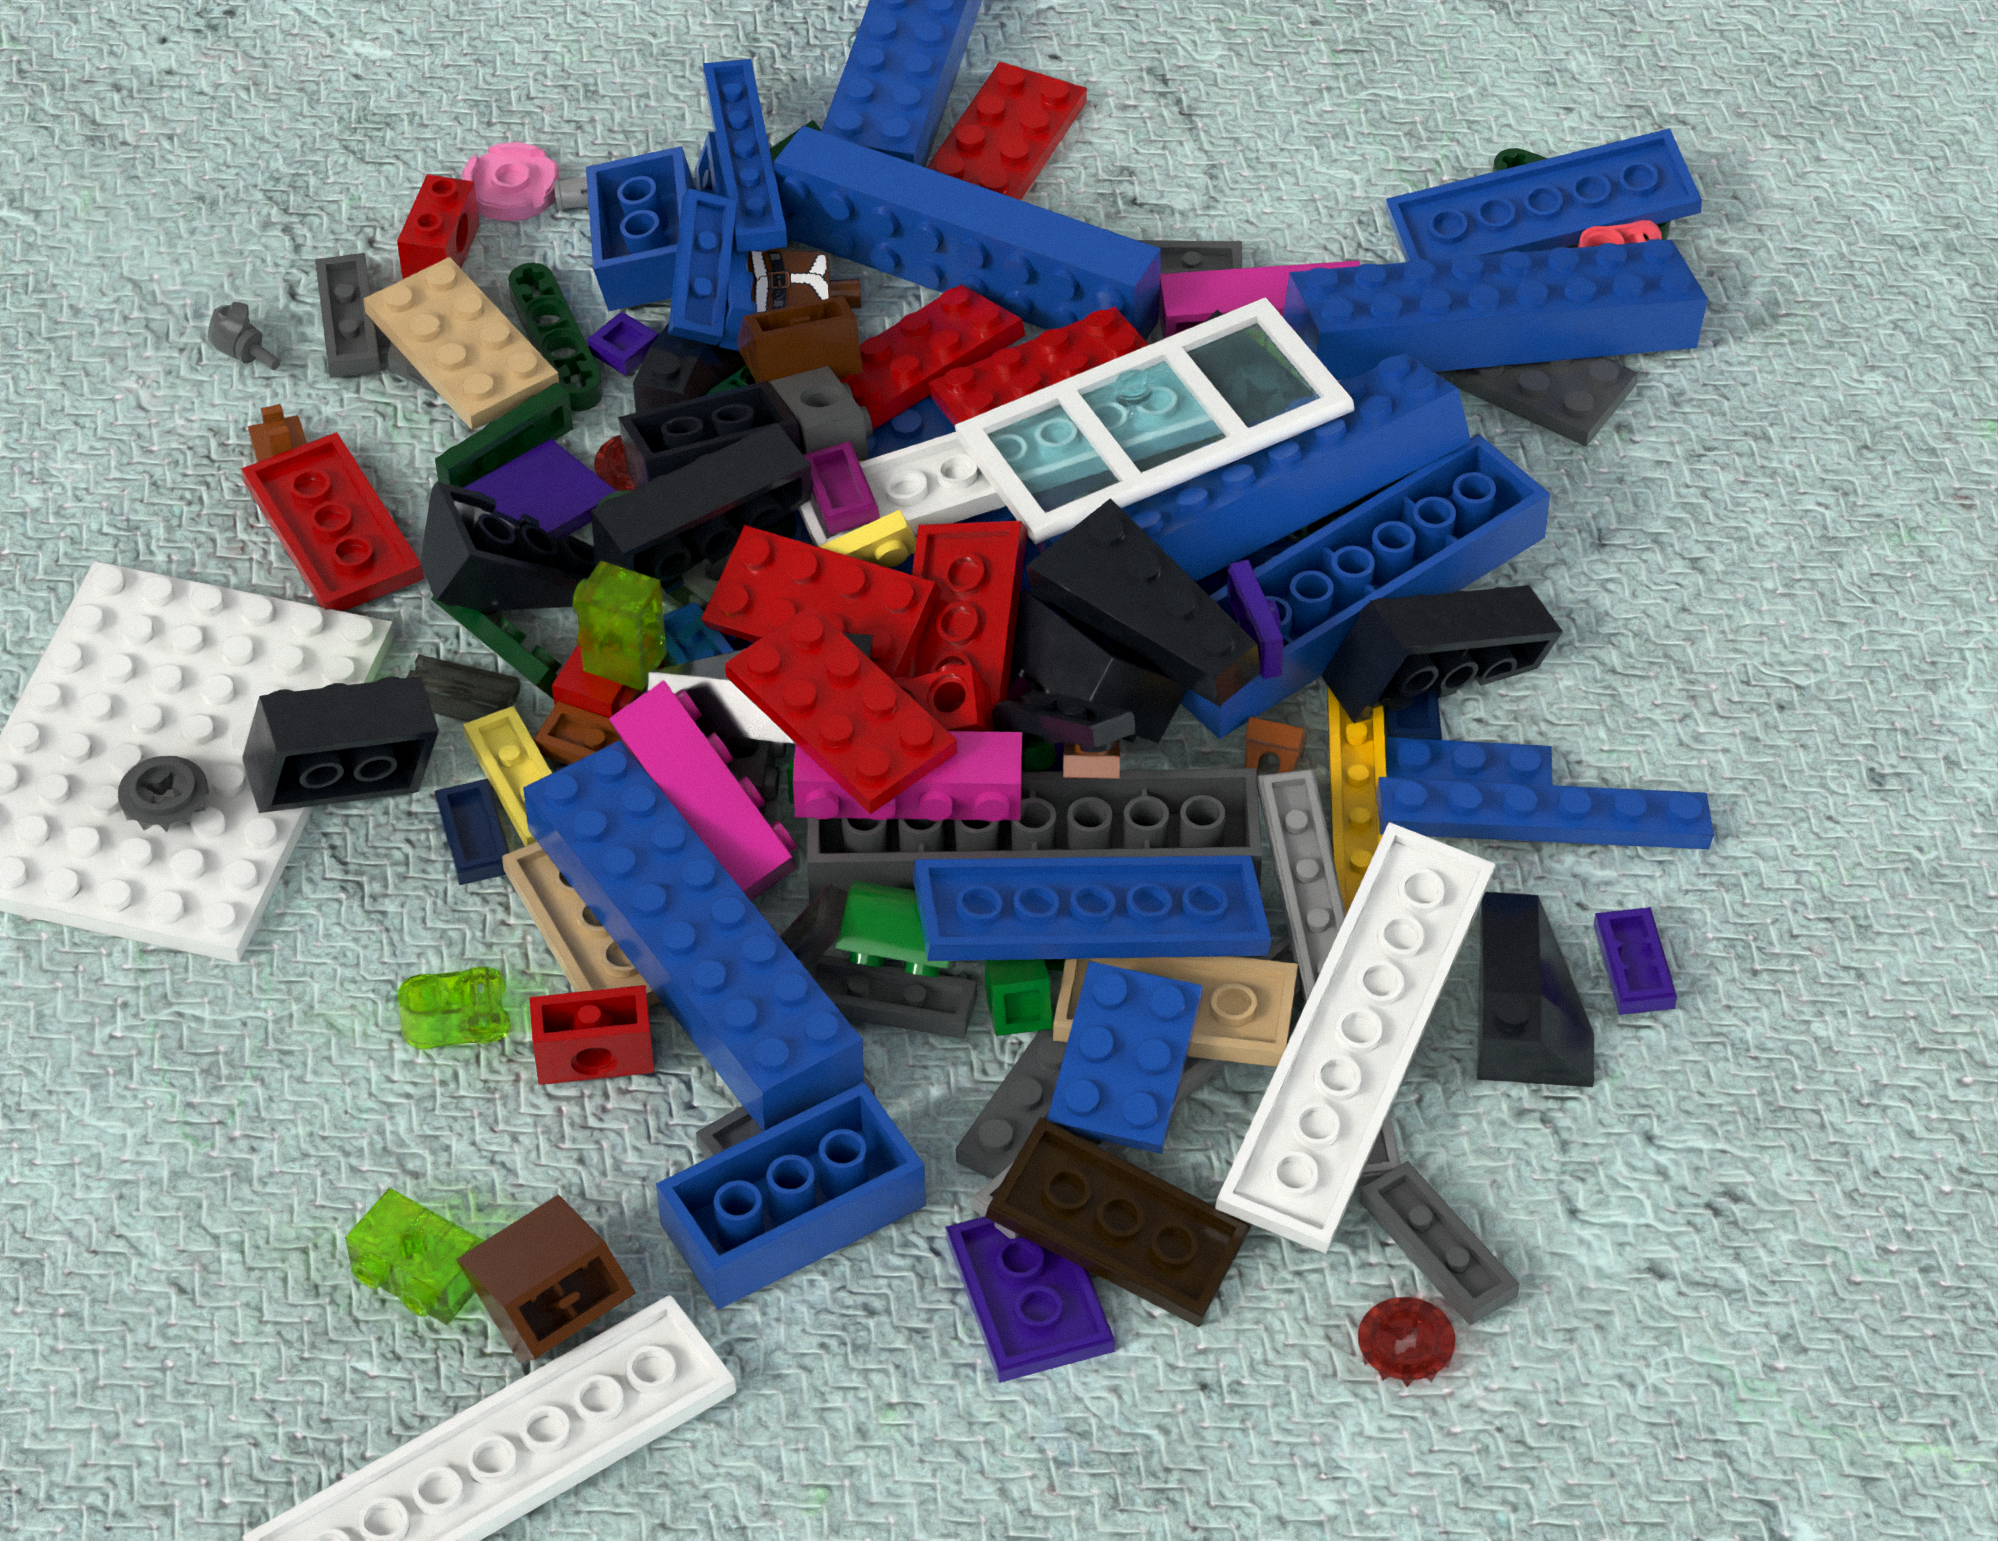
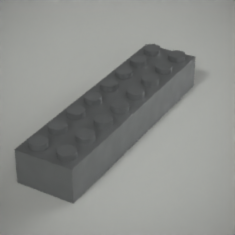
(1060, 818)

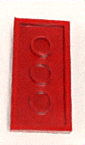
(1009, 130)
(926, 345)
(1034, 365)
(332, 524)
(778, 577)
(978, 602)
(841, 708)

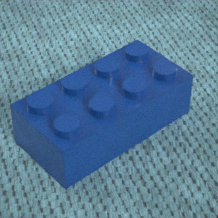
(791, 1195)

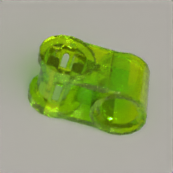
(449, 1008)

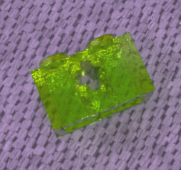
(620, 624)
(412, 1256)

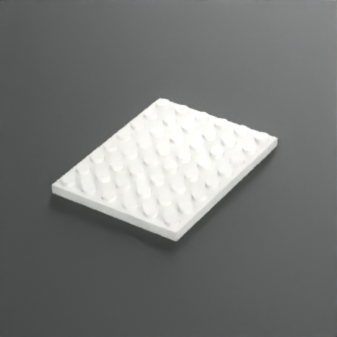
(146, 674)

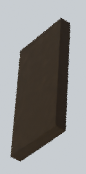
(1118, 1221)

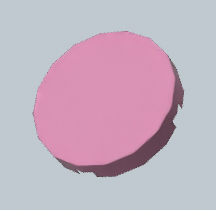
(512, 181)

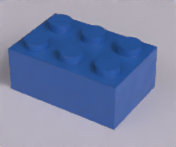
(636, 225)

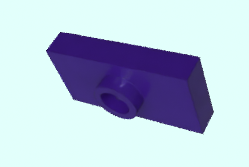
(1256, 617)
(1635, 961)

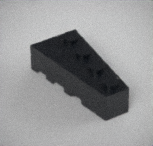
(1138, 596)

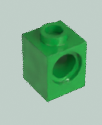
(1018, 995)

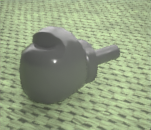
(236, 337)

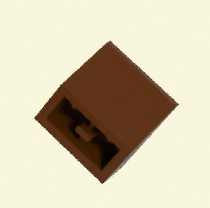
(801, 340)
(545, 1278)

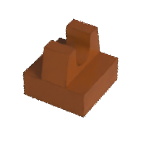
(275, 433)
(1274, 739)

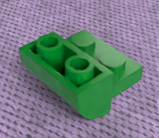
(885, 924)

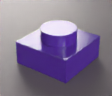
(622, 343)

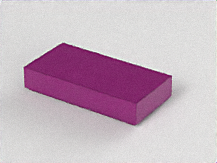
(841, 488)

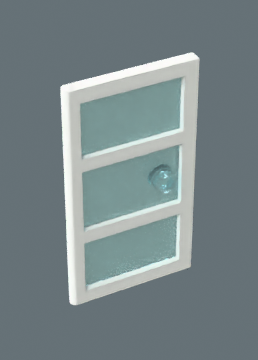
(1152, 419)

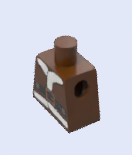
(796, 278)

